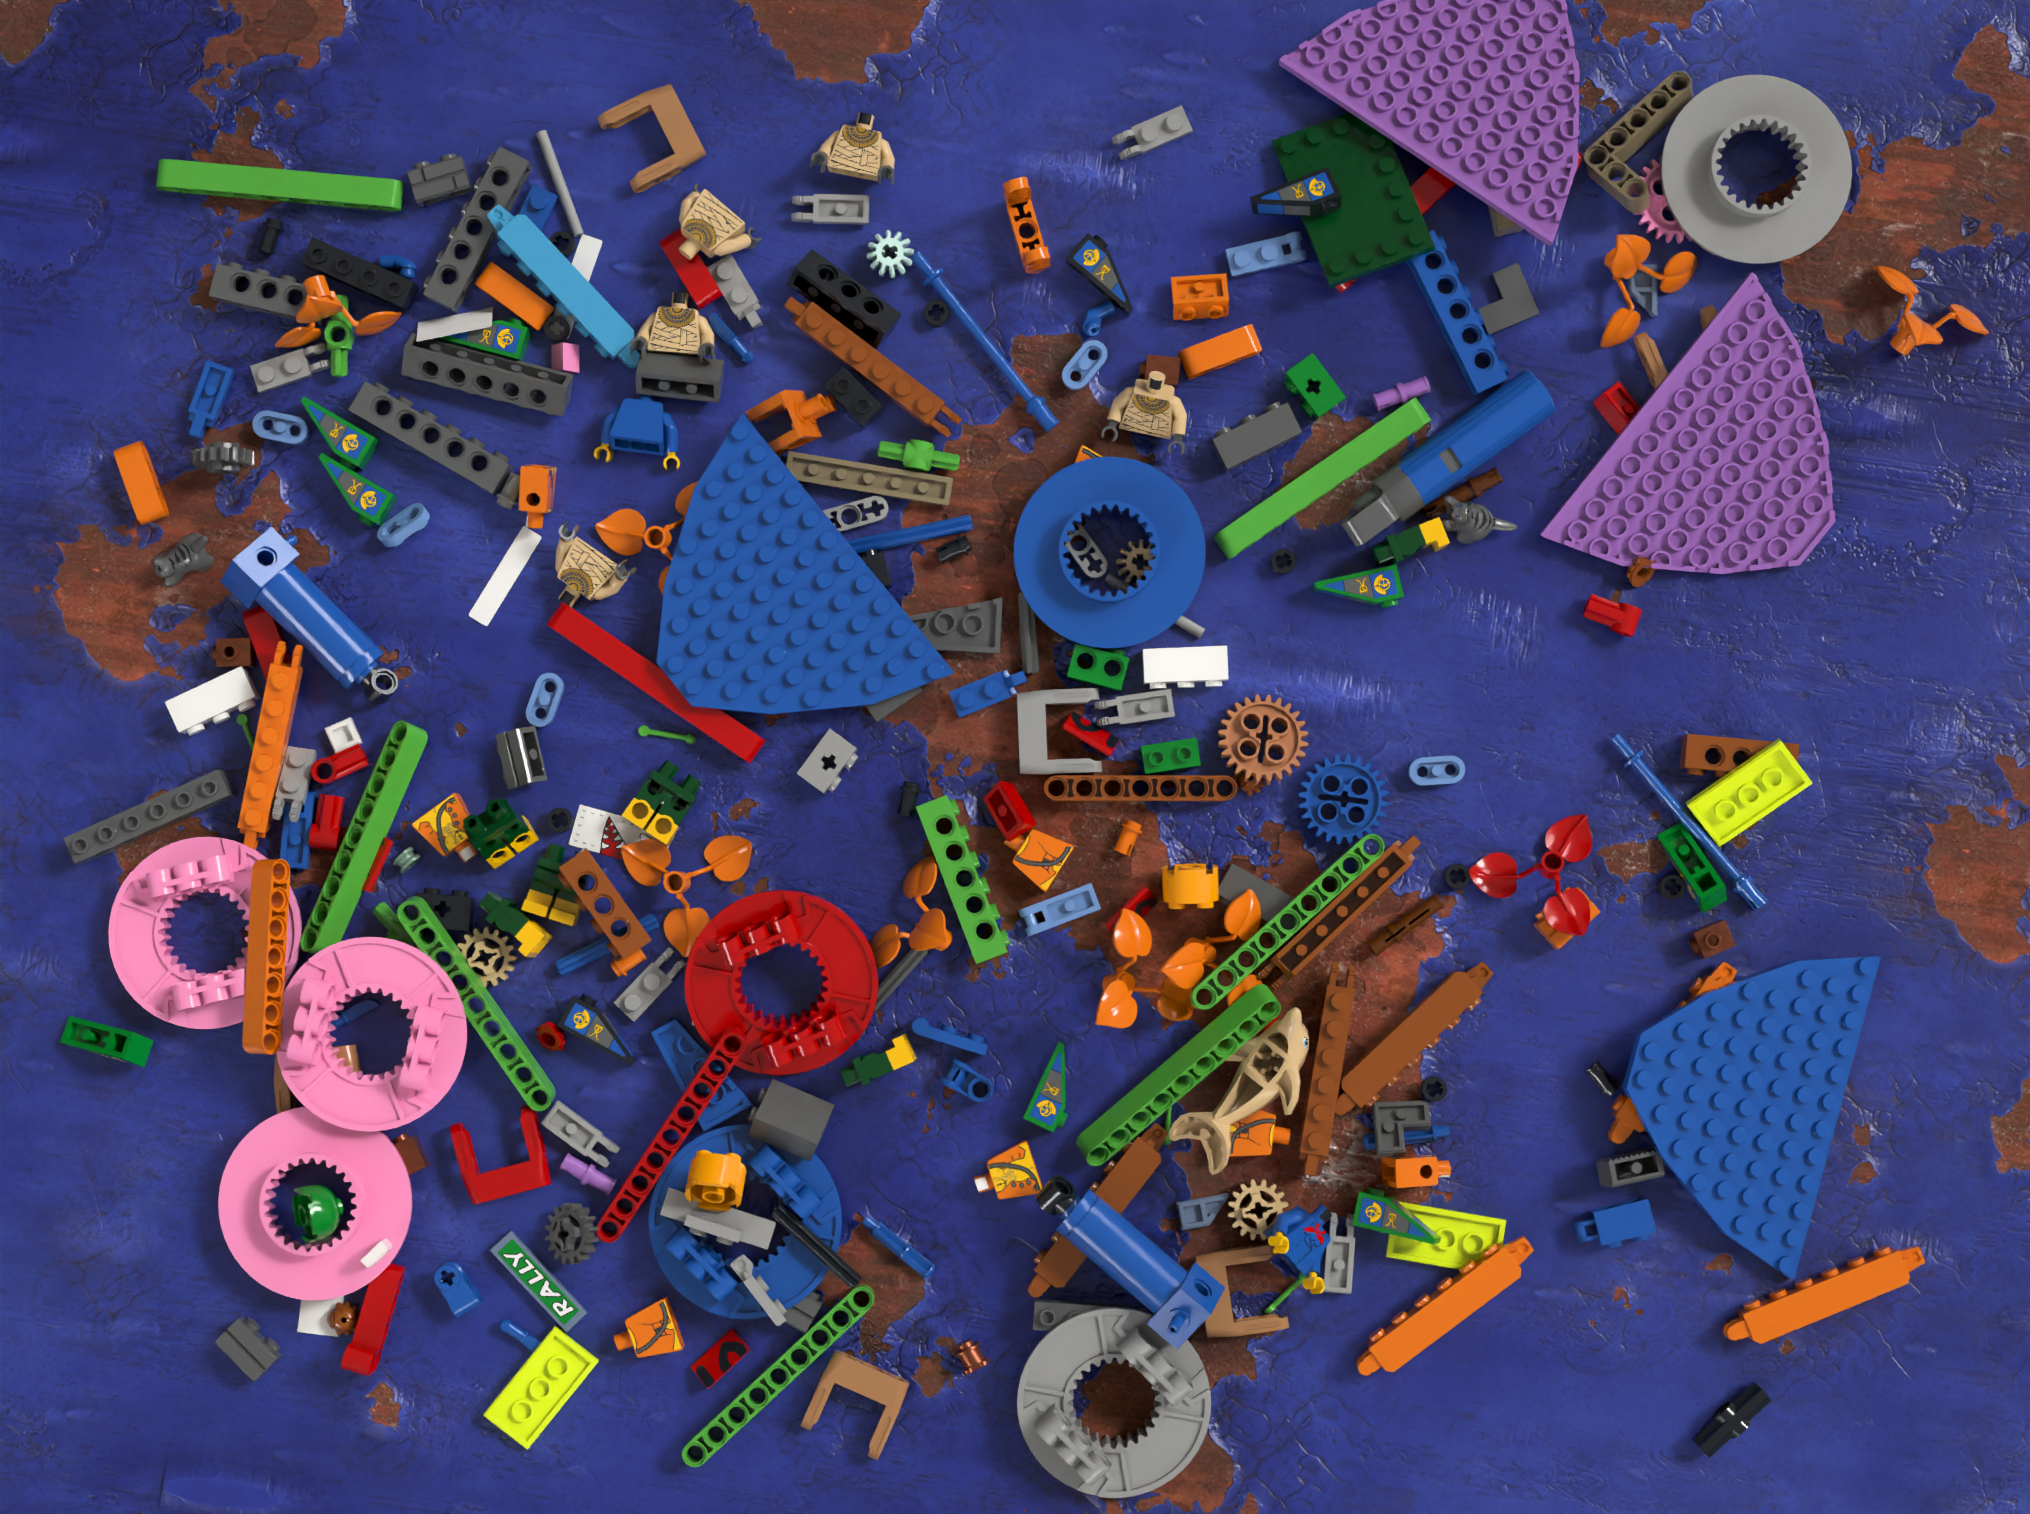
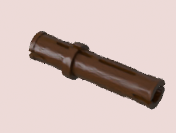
(1464, 493)
(1397, 930)

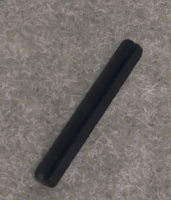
(816, 1246)

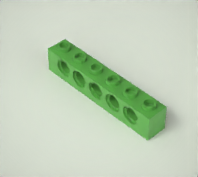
(929, 815)

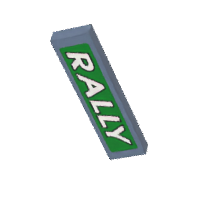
(539, 1281)

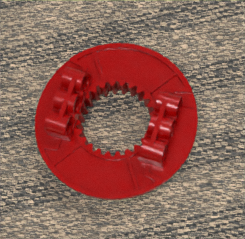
(755, 927)

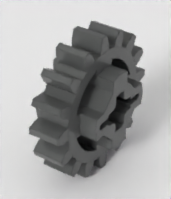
(223, 458)
(571, 1233)

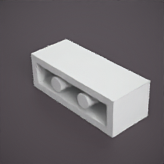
(1185, 666)
(213, 701)

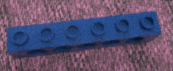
(1478, 379)

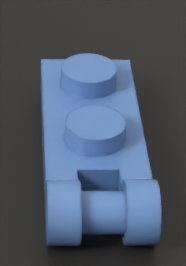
(1264, 254)
(1061, 909)

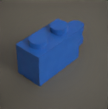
(1618, 1223)

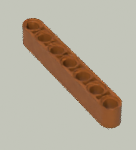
(1153, 782)

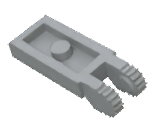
(1155, 132)
(833, 209)
(288, 368)
(1138, 707)
(294, 782)
(648, 987)
(578, 1132)
(1339, 1257)

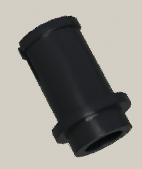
(270, 235)
(954, 549)
(908, 798)
(1602, 1079)

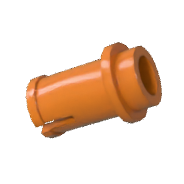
(1128, 837)
(622, 966)

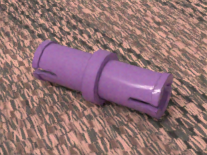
(1401, 393)
(587, 1174)

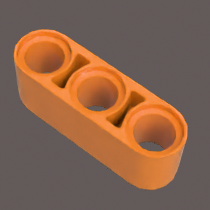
(514, 296)
(1220, 351)
(141, 482)

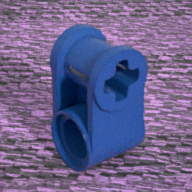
(966, 1080)
(460, 1291)

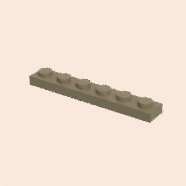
(870, 478)

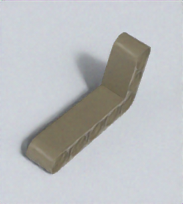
(1633, 139)

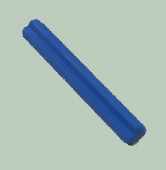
(598, 948)

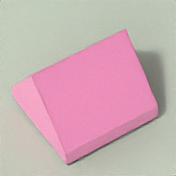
(565, 357)

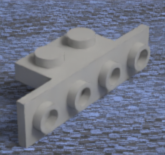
(727, 1226)

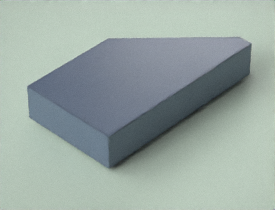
(1643, 290)
(1200, 1211)

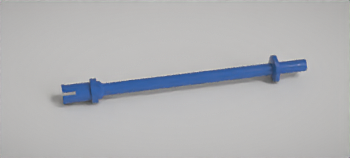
(1034, 404)
(1740, 882)

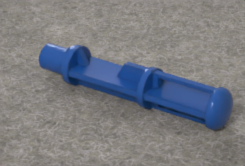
(1412, 1137)
(899, 1247)

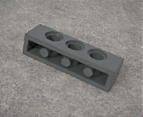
(225, 290)
(1054, 1311)

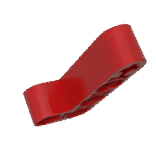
(374, 1321)

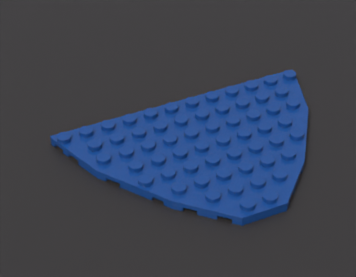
(775, 603)
(1750, 1095)

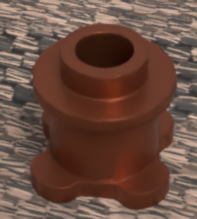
(971, 1356)

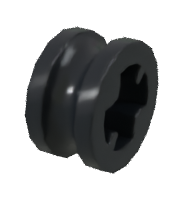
(566, 237)
(929, 309)
(550, 334)
(1279, 553)
(559, 811)
(1455, 867)
(1666, 893)
(1436, 1097)

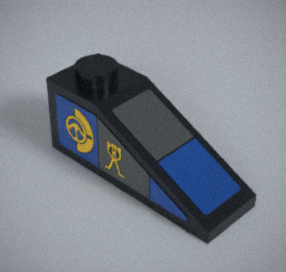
(1304, 196)
(1096, 266)
(593, 1026)

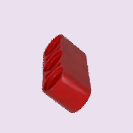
(692, 272)
(265, 635)

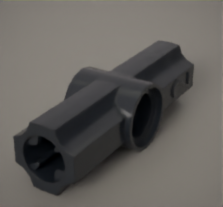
(1731, 1419)

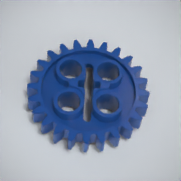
(1345, 773)

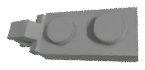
(736, 290)
(758, 1288)

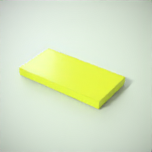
(1749, 792)
(1461, 1237)
(540, 1387)

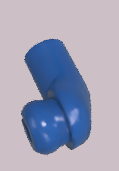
(399, 263)
(1094, 317)

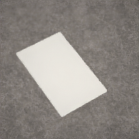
(454, 324)

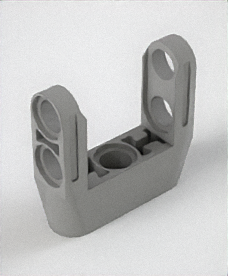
(1034, 737)

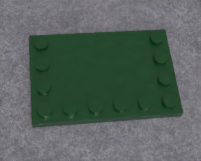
(1378, 210)

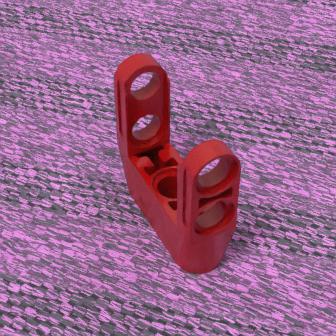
(508, 1179)

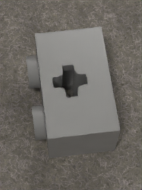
(829, 746)

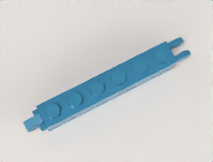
(565, 284)

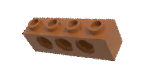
(1695, 746)
(634, 936)

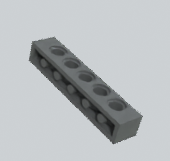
(453, 295)
(479, 364)
(367, 405)
(150, 817)

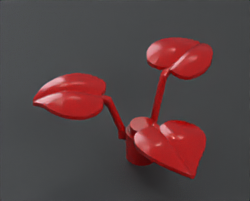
(1565, 840)

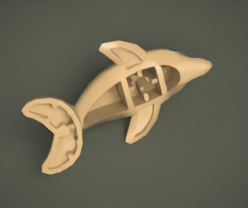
(1266, 1070)

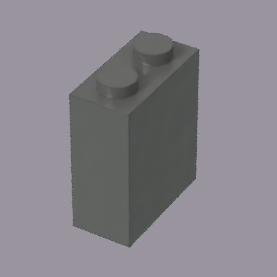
(790, 1119)

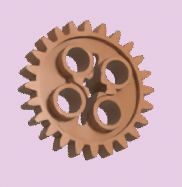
(1238, 735)

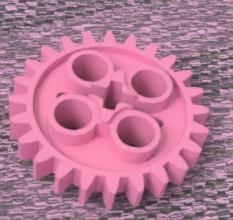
(1653, 213)

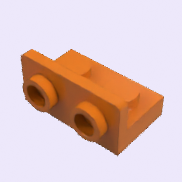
(1200, 297)

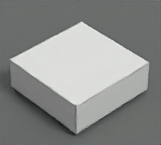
(343, 735)
(377, 1253)

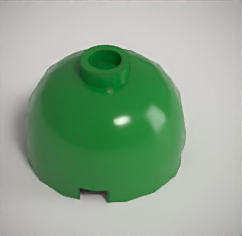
(316, 1211)

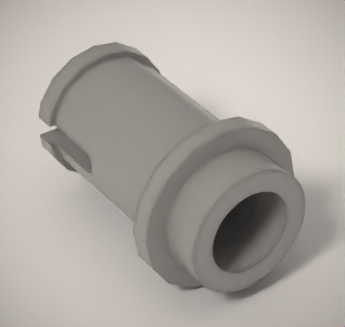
(509, 492)

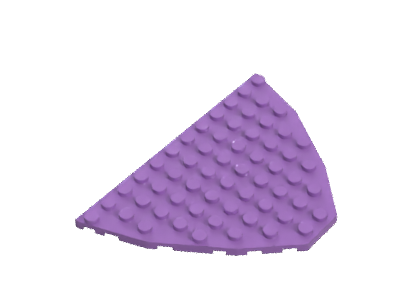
(1467, 90)
(1717, 462)

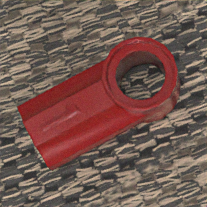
(1619, 617)
(342, 764)
(326, 830)

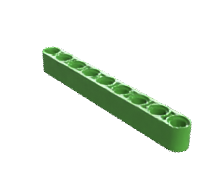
(279, 185)
(1322, 478)
(364, 837)
(1299, 915)
(479, 1017)
(1178, 1075)
(769, 1385)

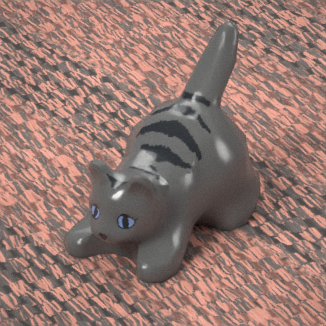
(1471, 521)
(185, 557)

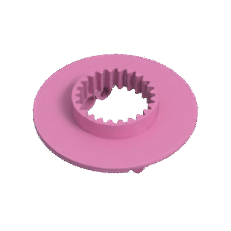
(140, 938)
(432, 1053)
(327, 1268)

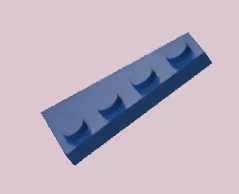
(684, 1058)

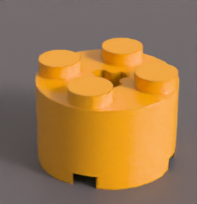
(1190, 885)
(715, 1181)

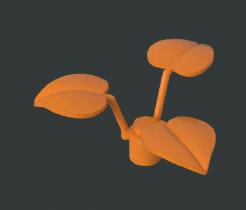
(1623, 263)
(324, 303)
(1915, 330)
(626, 527)
(648, 862)
(929, 931)
(1186, 964)
(1116, 1005)

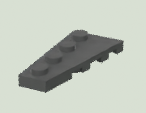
(964, 628)

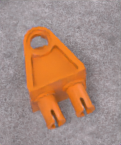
(803, 415)

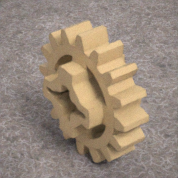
(482, 945)
(1255, 1196)

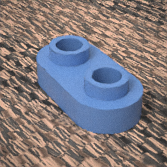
(1083, 365)
(281, 427)
(403, 525)
(542, 699)
(1436, 770)

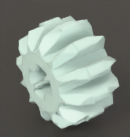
(888, 263)

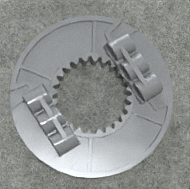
(1715, 217)
(1103, 1465)

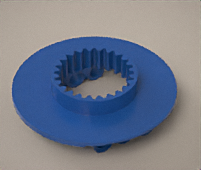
(1166, 518)
(702, 1273)

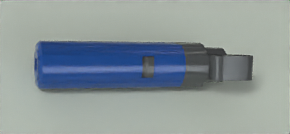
(1449, 456)

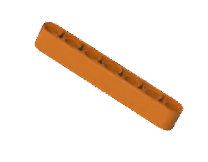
(266, 956)

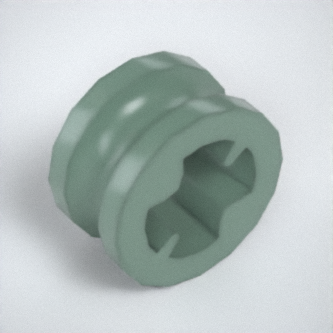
(406, 860)

